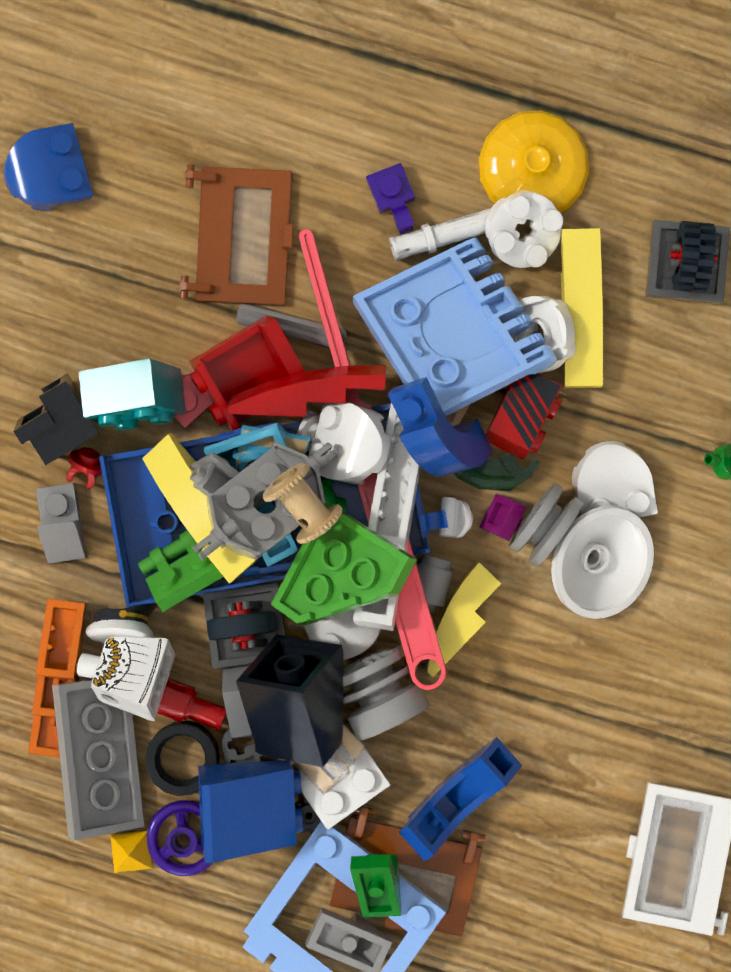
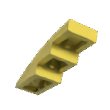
(583, 295)
(171, 470)

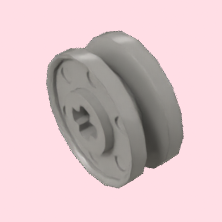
(546, 524)

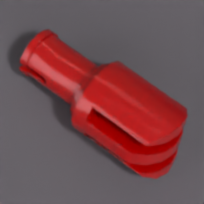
(181, 703)

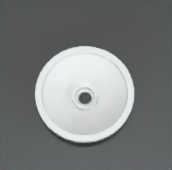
(617, 565)

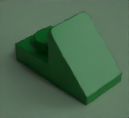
(377, 884)

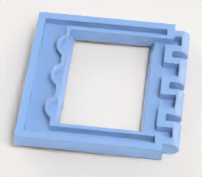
(333, 852)

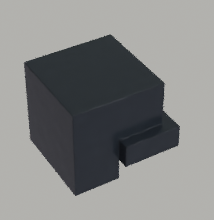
(58, 423)

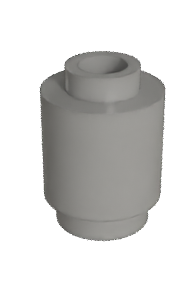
(435, 579)

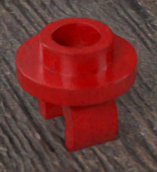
(85, 461)

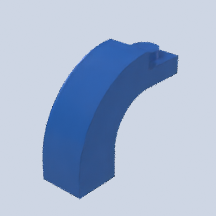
(430, 436)
(458, 796)

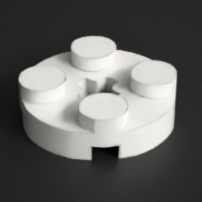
(544, 224)
(556, 323)

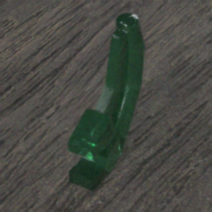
(498, 474)

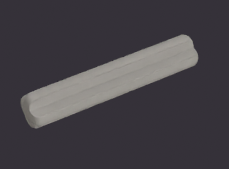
(291, 326)

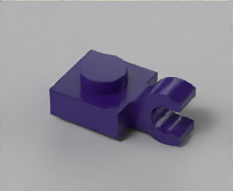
(392, 192)

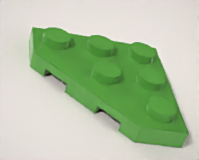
(342, 573)

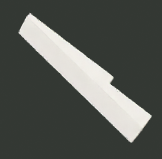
(391, 516)

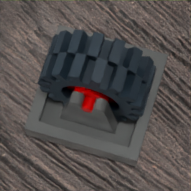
(687, 261)

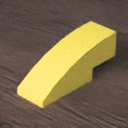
(459, 617)

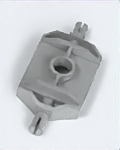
(232, 508)

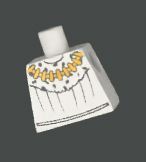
(130, 673)

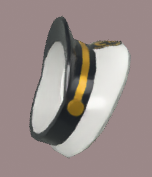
(120, 623)

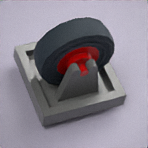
(241, 623)

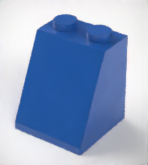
(248, 808)

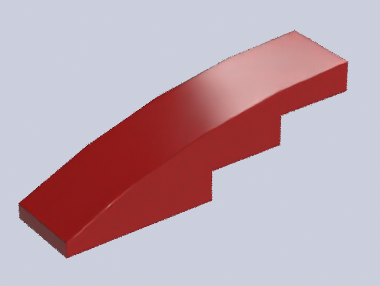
(292, 393)

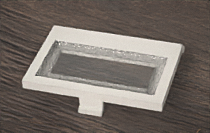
(679, 860)

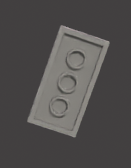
(96, 763)

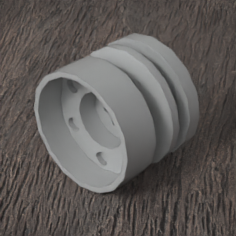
(380, 694)

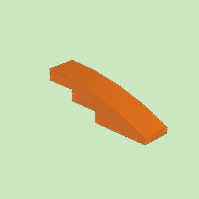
(56, 664)

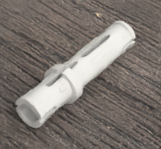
(438, 235)

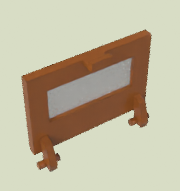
(241, 235)
(444, 877)

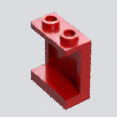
(241, 363)

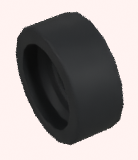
(154, 749)

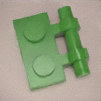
(181, 578)

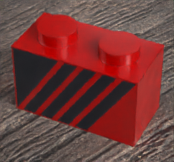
(522, 414)

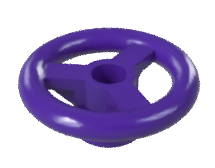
(160, 855)

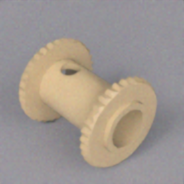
(302, 503)

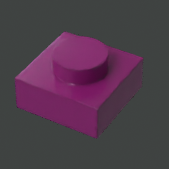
(503, 517)

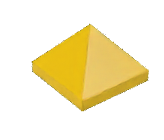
(130, 851)

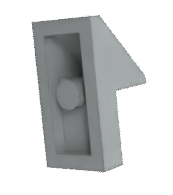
(60, 523)
(349, 941)

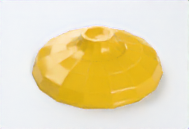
(535, 155)

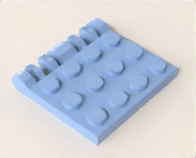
(453, 329)

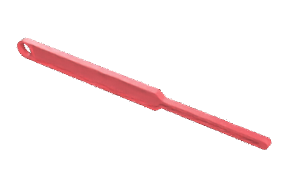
(413, 612)

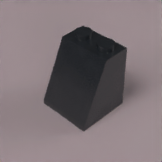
(295, 699)

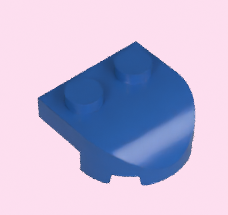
(47, 168)

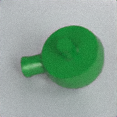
(720, 461)

